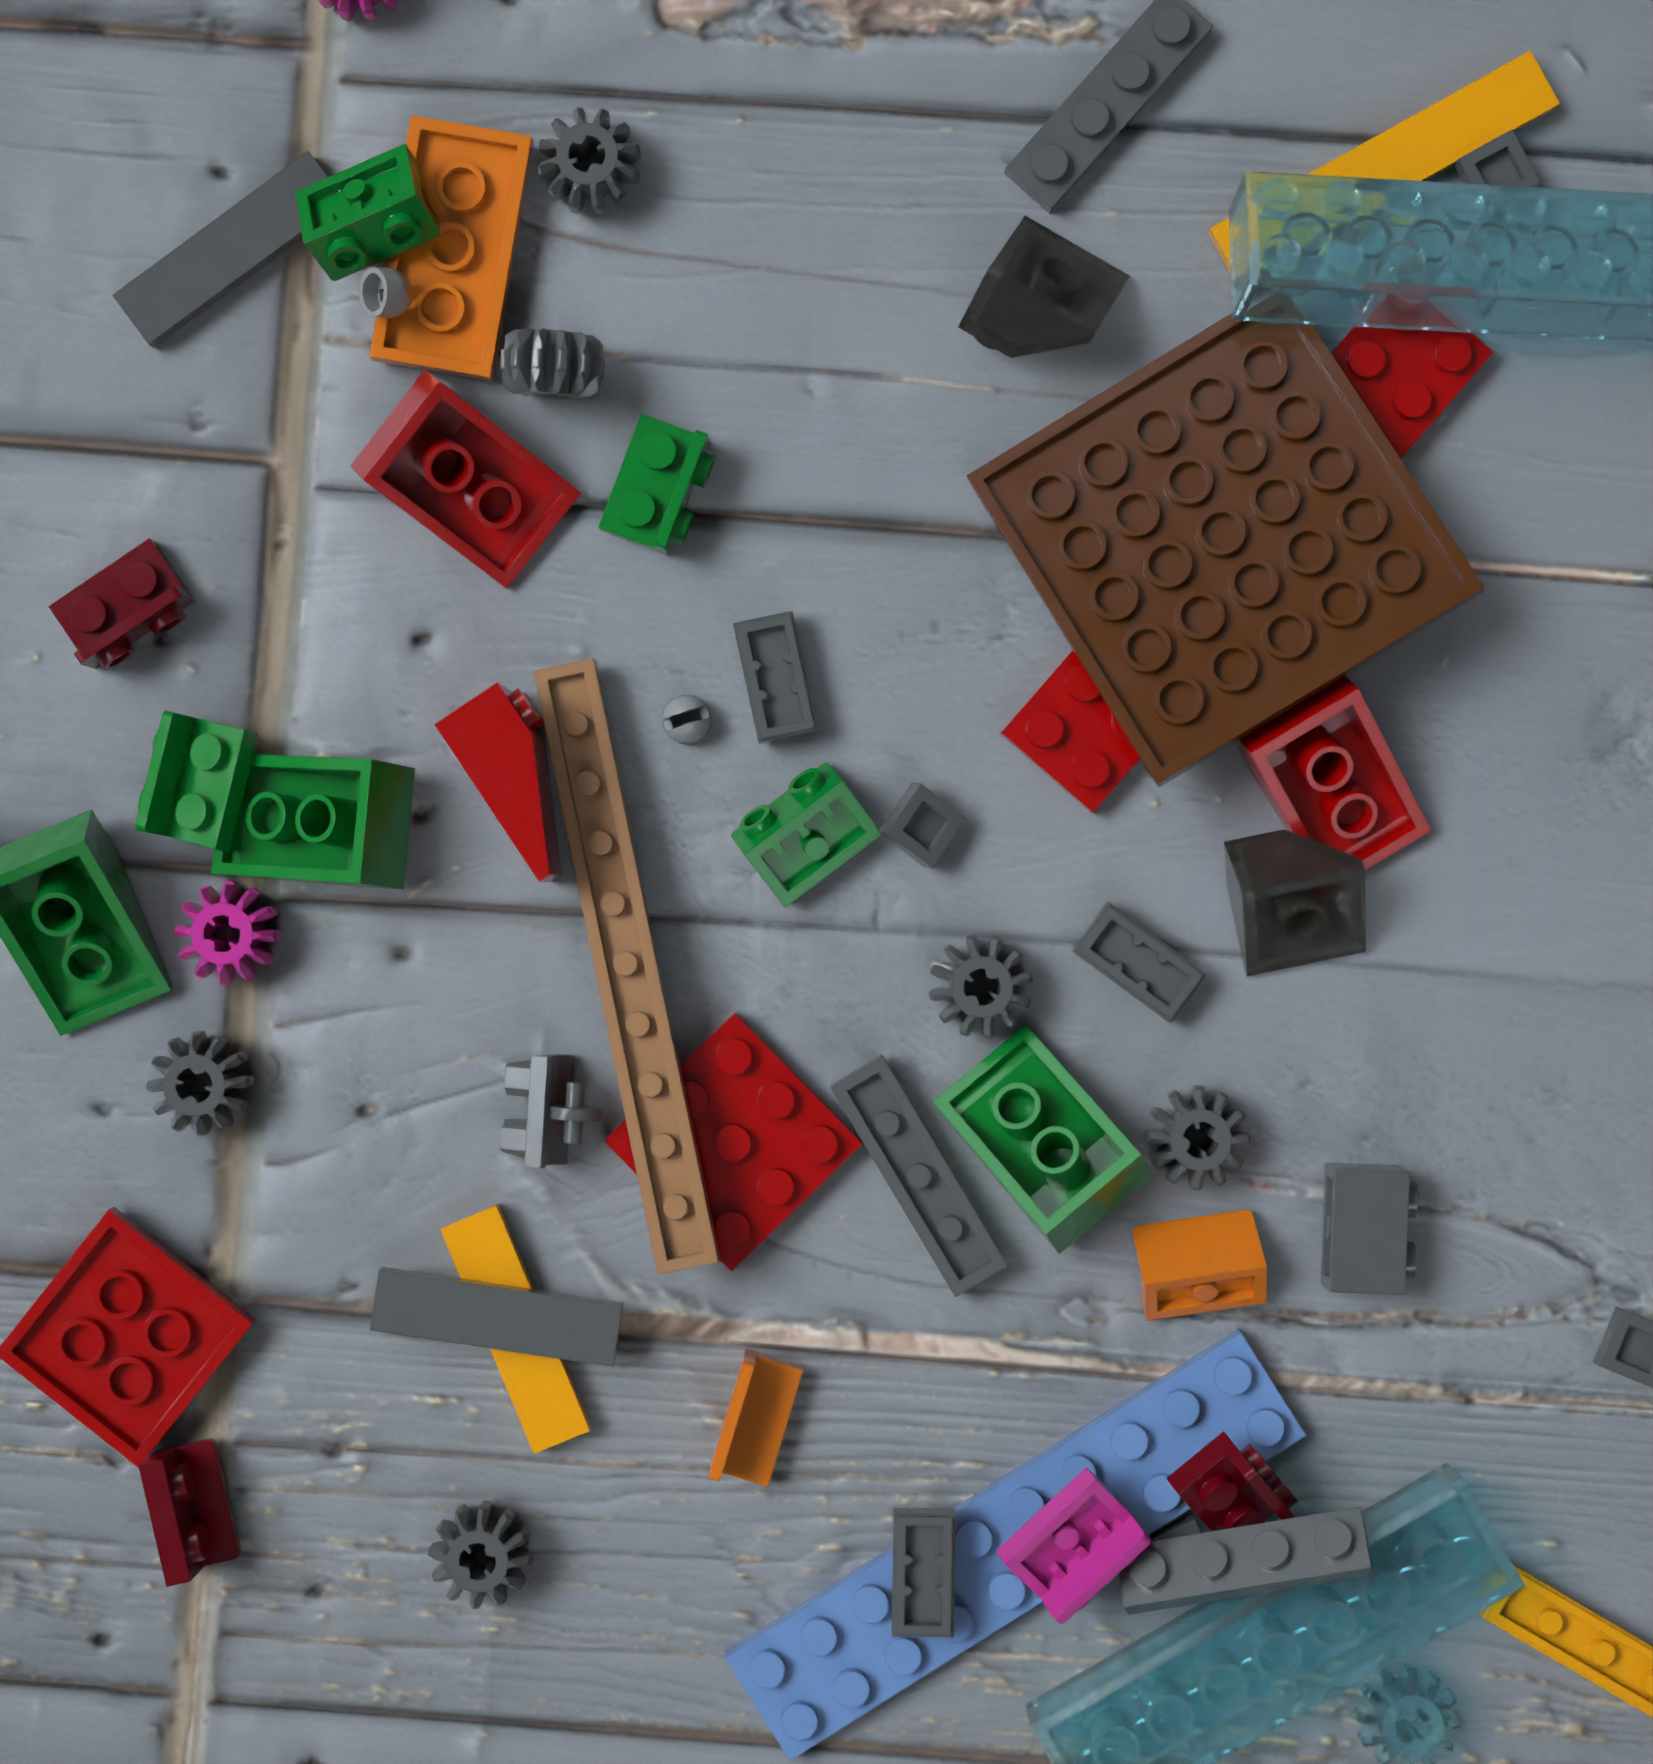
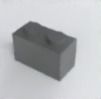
(1367, 1228)

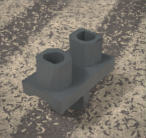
(553, 1110)

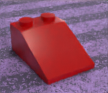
(465, 479)
(508, 764)
(1335, 776)

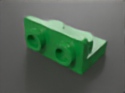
(366, 213)
(657, 484)
(196, 781)
(805, 833)

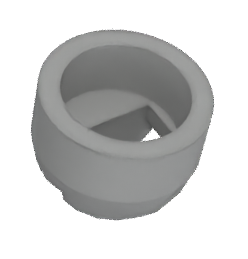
(384, 292)
(692, 731)

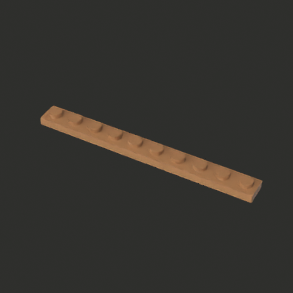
(627, 967)

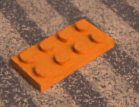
(461, 279)

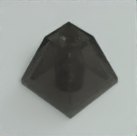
(1041, 294)
(1294, 901)

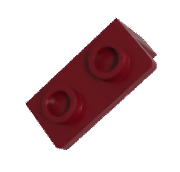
(122, 606)
(1231, 1486)
(189, 1509)

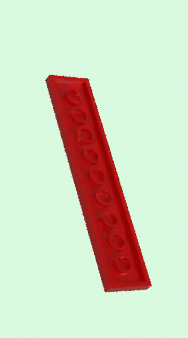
(1405, 385)

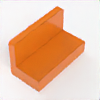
(1200, 1264)
(756, 1418)

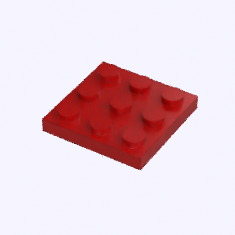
(757, 1137)
(125, 1336)

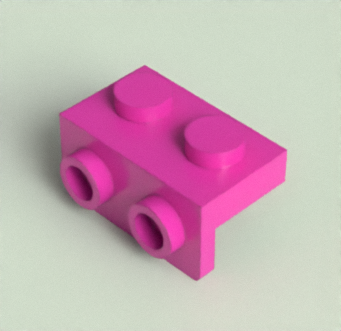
(1074, 1545)

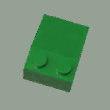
(322, 822)
(77, 924)
(1043, 1138)

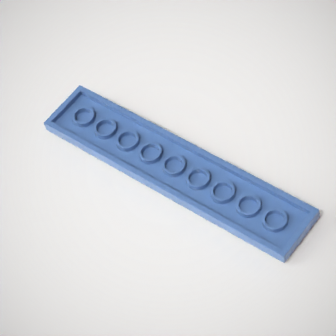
(837, 1648)

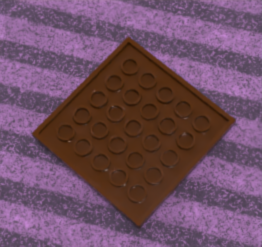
(1223, 537)

